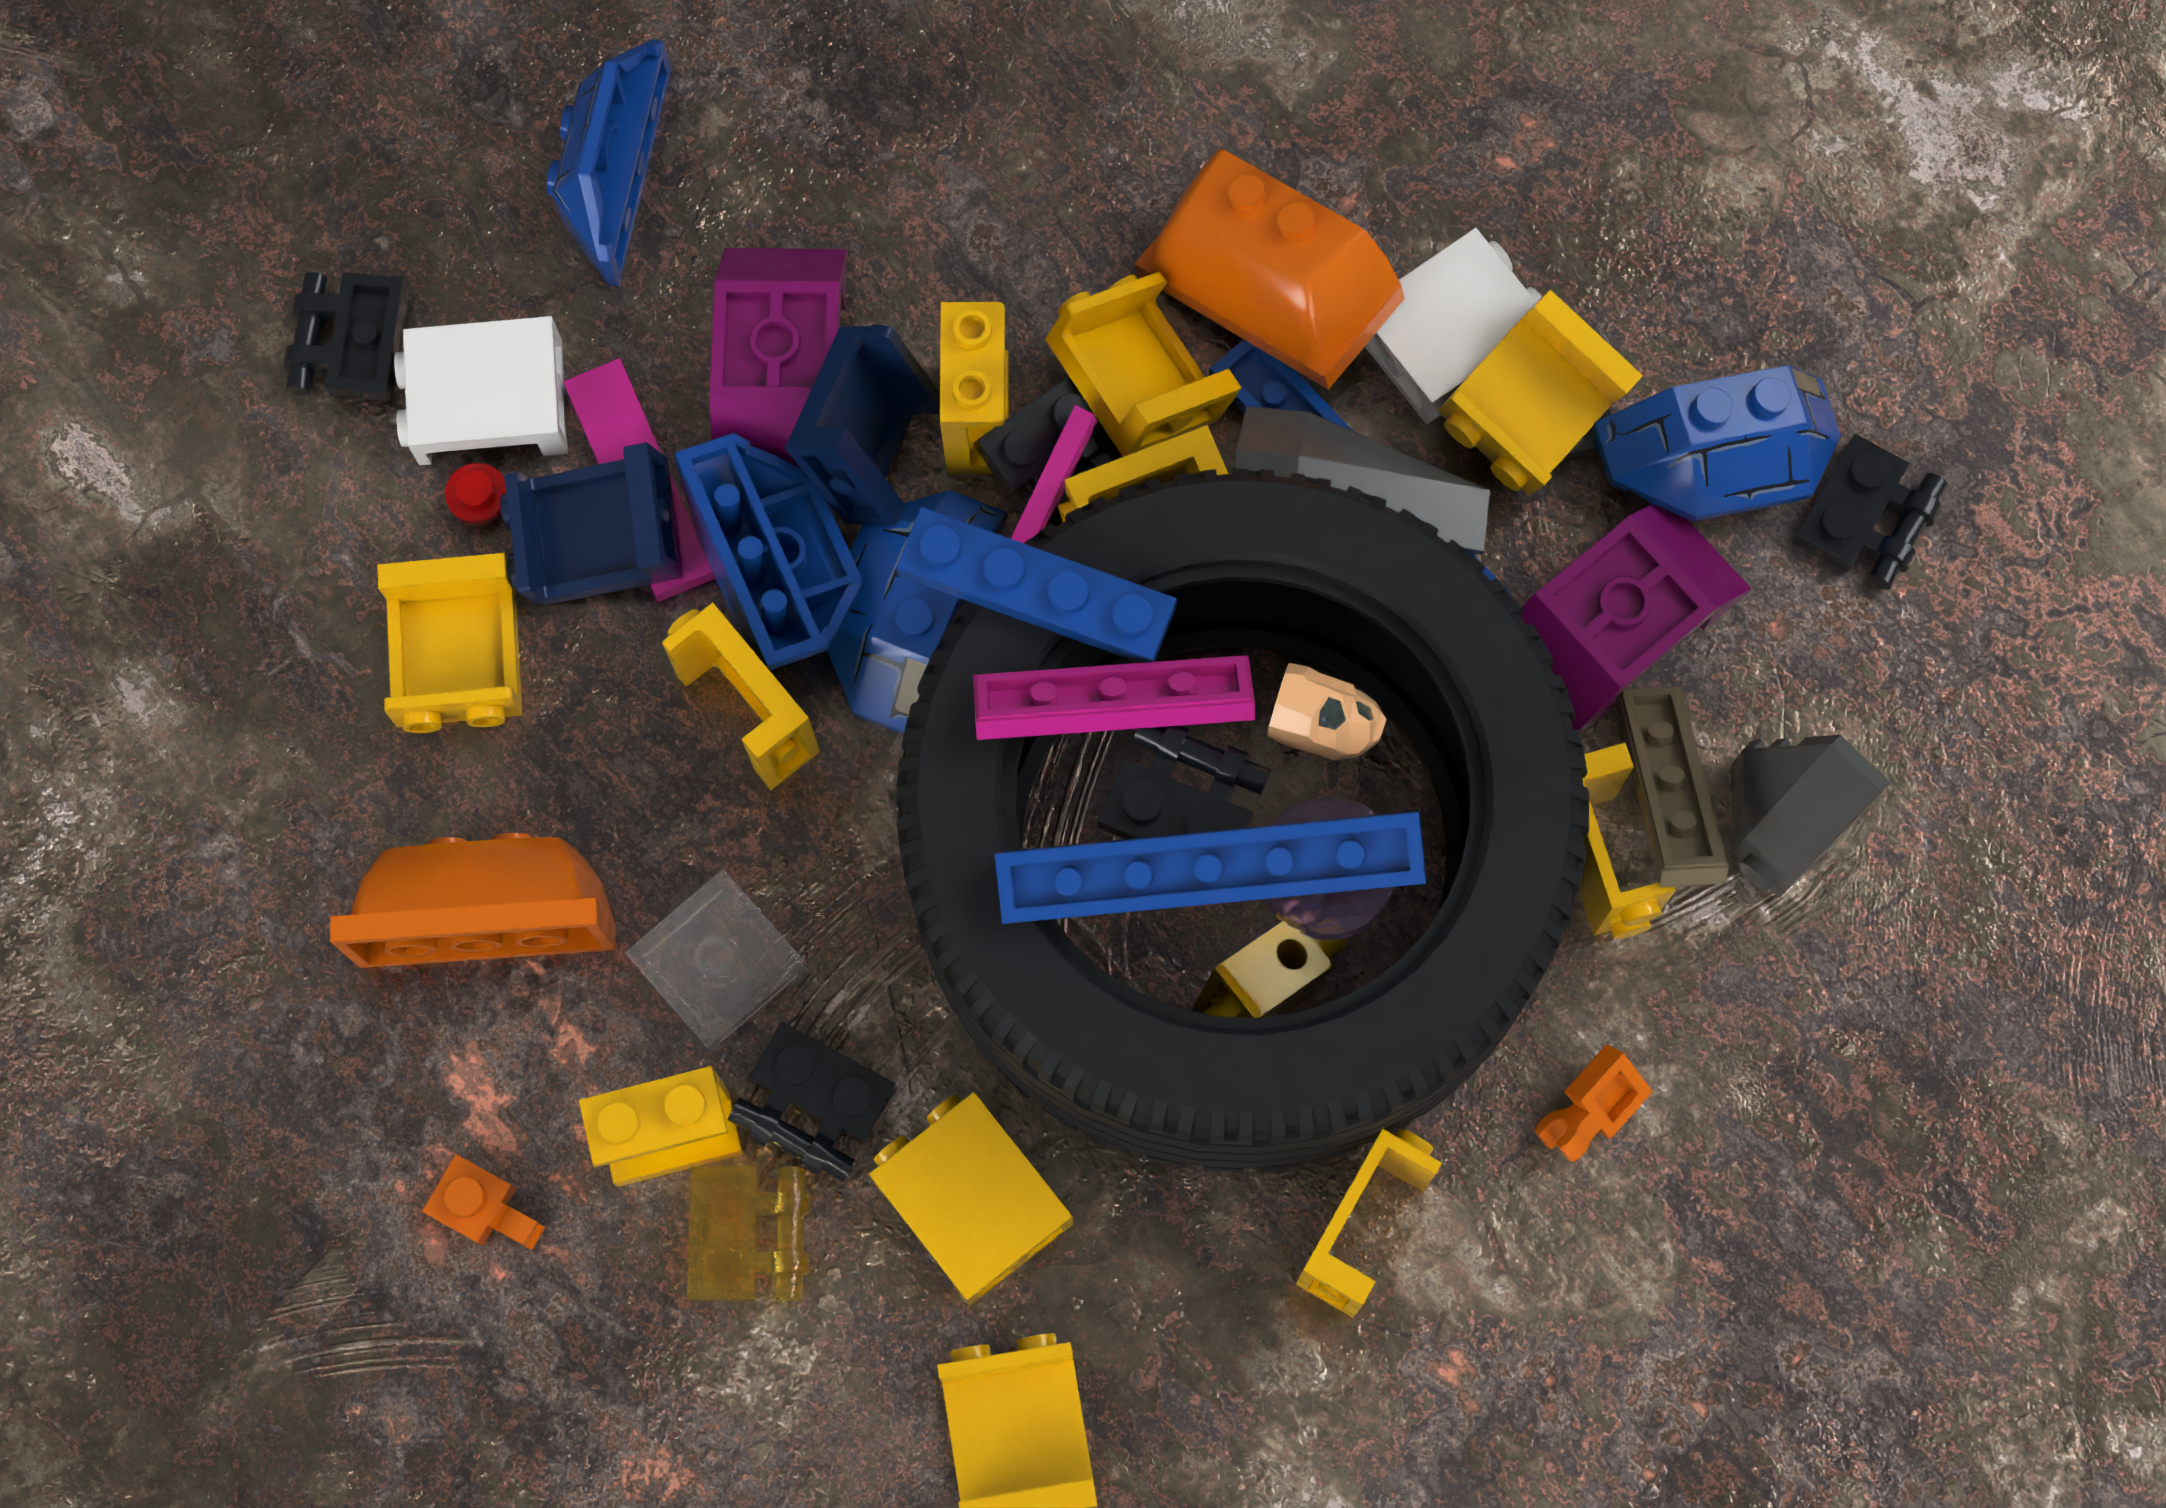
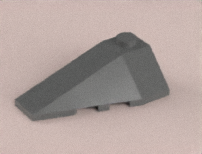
(1322, 449)
(1796, 804)

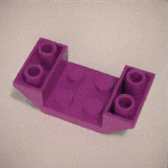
(771, 338)
(1629, 605)

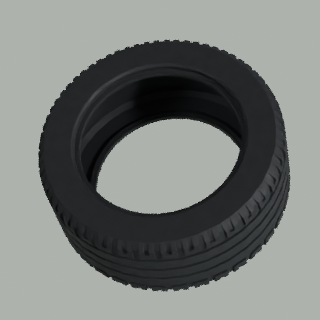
(1423, 637)

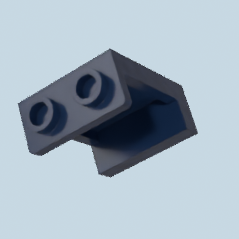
(858, 421)
(592, 528)

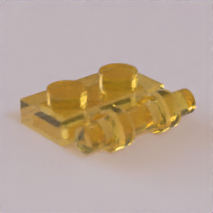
(725, 1234)

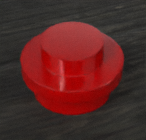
(475, 493)

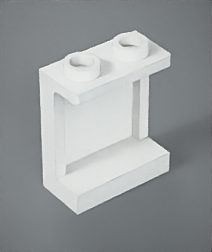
(1449, 320)
(482, 387)

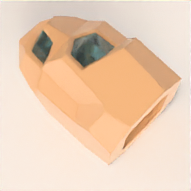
(1324, 715)

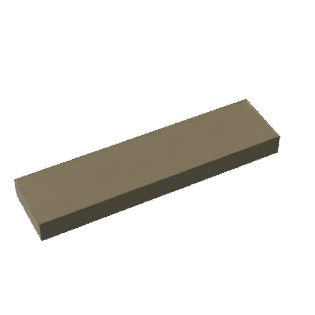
(1671, 788)

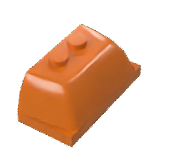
(1274, 268)
(475, 903)

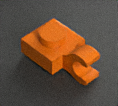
(1602, 1103)
(477, 1203)

